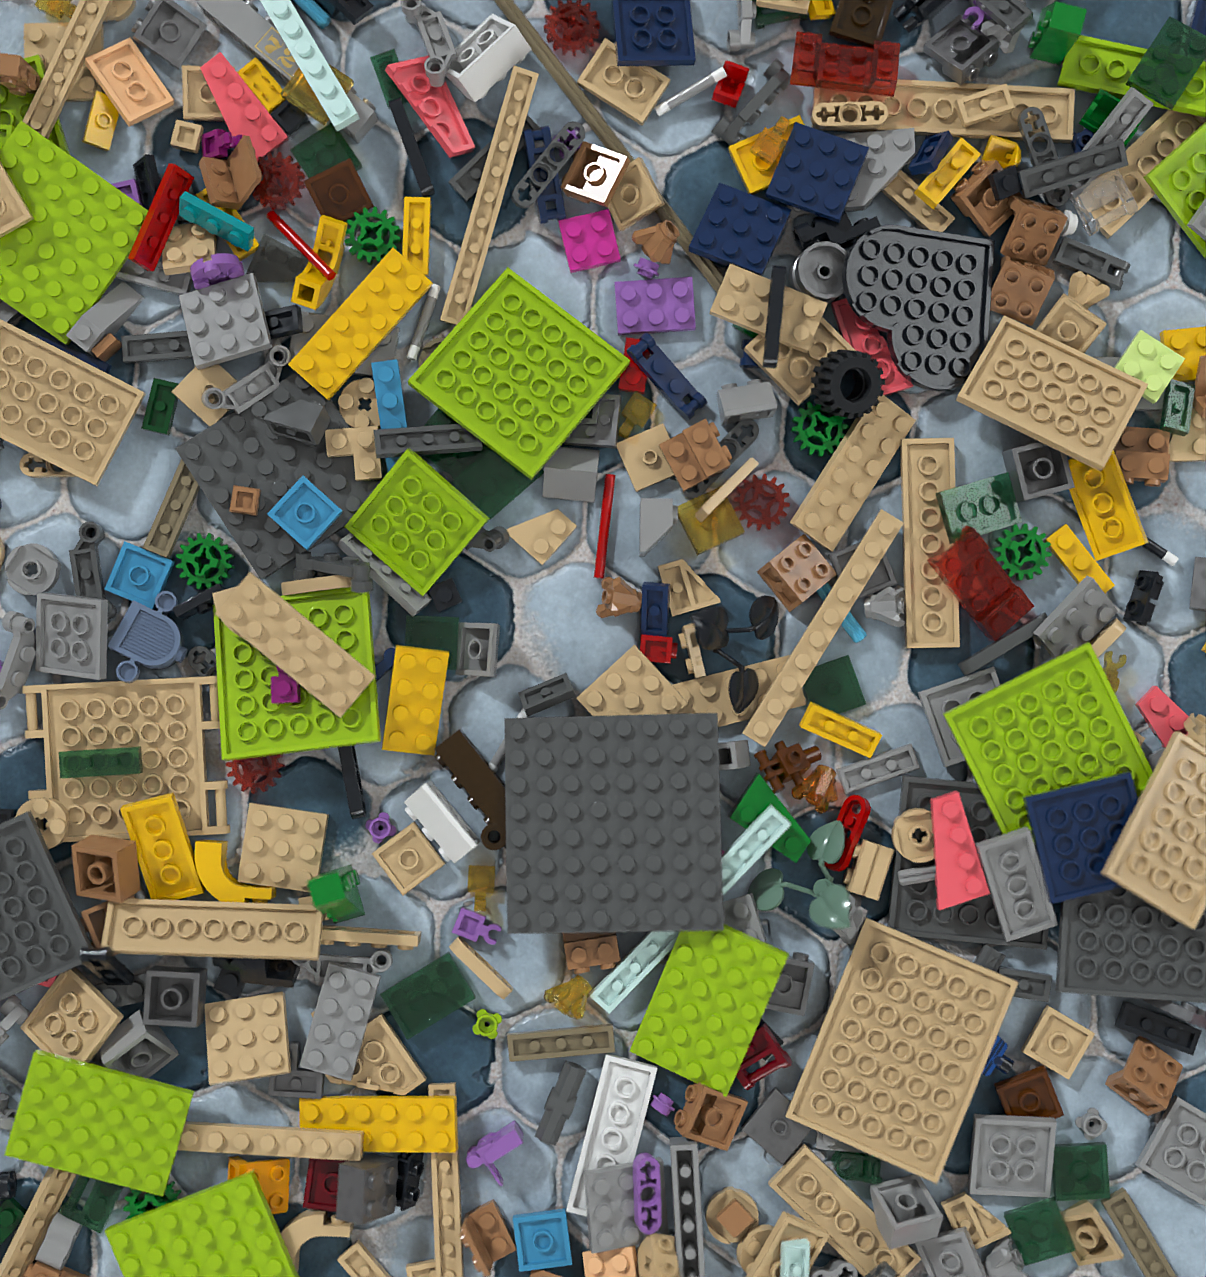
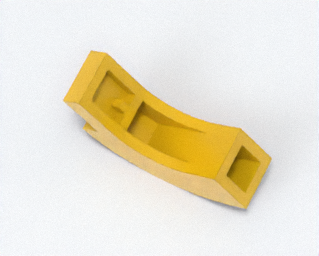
(310, 285)
(218, 880)

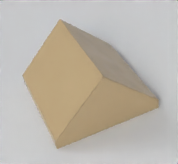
(1090, 1235)

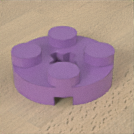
(214, 271)

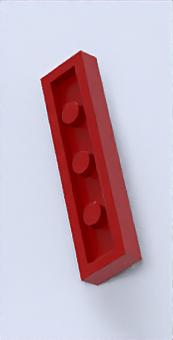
(160, 218)

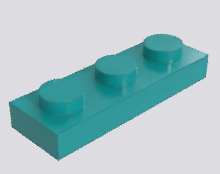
(216, 221)

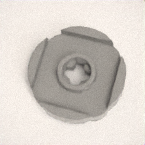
(17, 571)

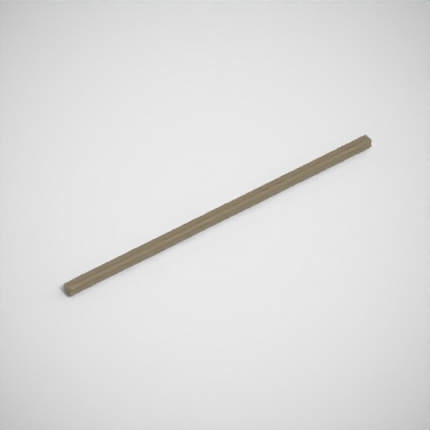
(600, 126)

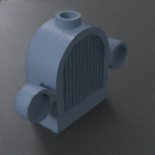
(148, 638)

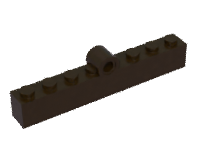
(480, 782)

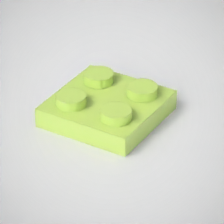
(1150, 363)

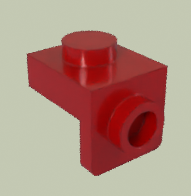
(731, 87)
(658, 648)

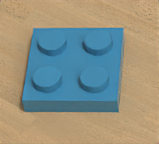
(305, 512)
(139, 575)
(542, 1240)

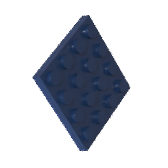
(1077, 832)

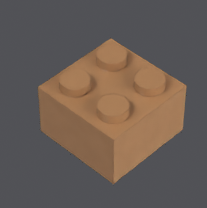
(106, 868)

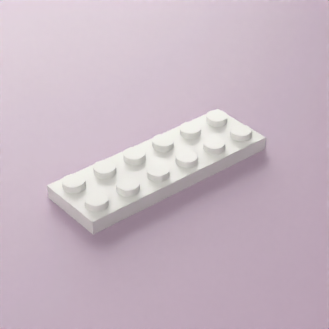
(613, 1121)

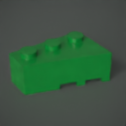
(1056, 32)
(754, 802)
(337, 894)

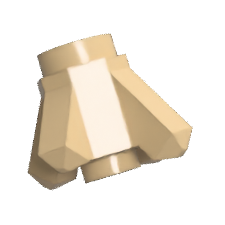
(1087, 289)

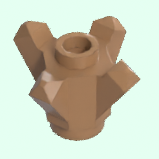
(657, 241)
(618, 598)

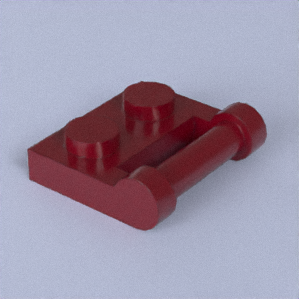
(762, 1045)

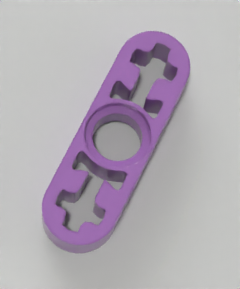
(654, 1203)

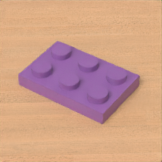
(655, 306)

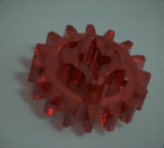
(562, 19)
(286, 174)
(758, 491)
(251, 775)

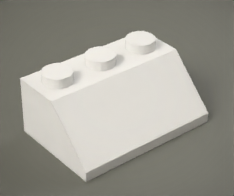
(487, 57)
(441, 822)

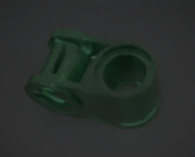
(863, 1167)

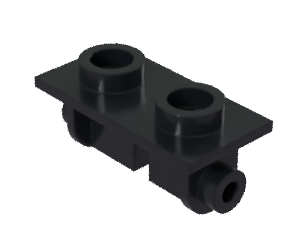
(1146, 586)
(408, 1189)

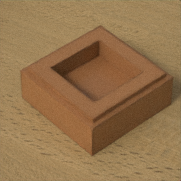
(107, 347)
(245, 500)
(734, 1218)

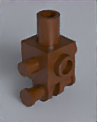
(787, 764)

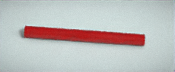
(301, 245)
(604, 527)

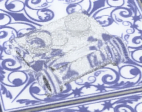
(1098, 194)

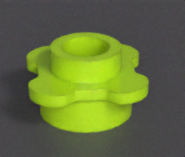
(491, 1030)

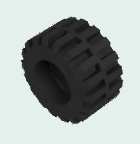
(866, 386)

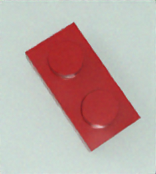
(633, 377)

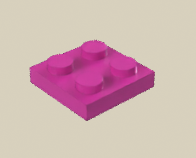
(589, 241)

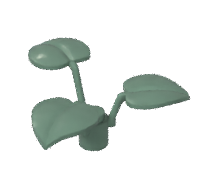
(832, 903)

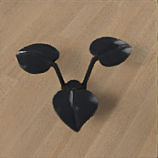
(713, 635)

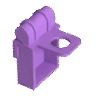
(493, 1147)

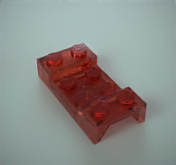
(845, 66)
(981, 584)

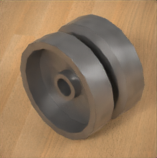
(819, 271)

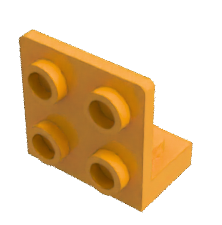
(272, 1177)

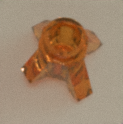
(818, 788)

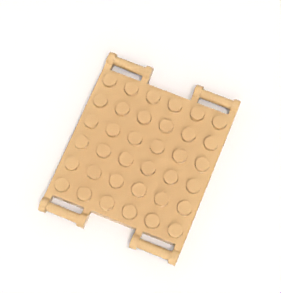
(149, 713)

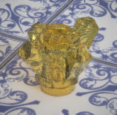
(570, 997)

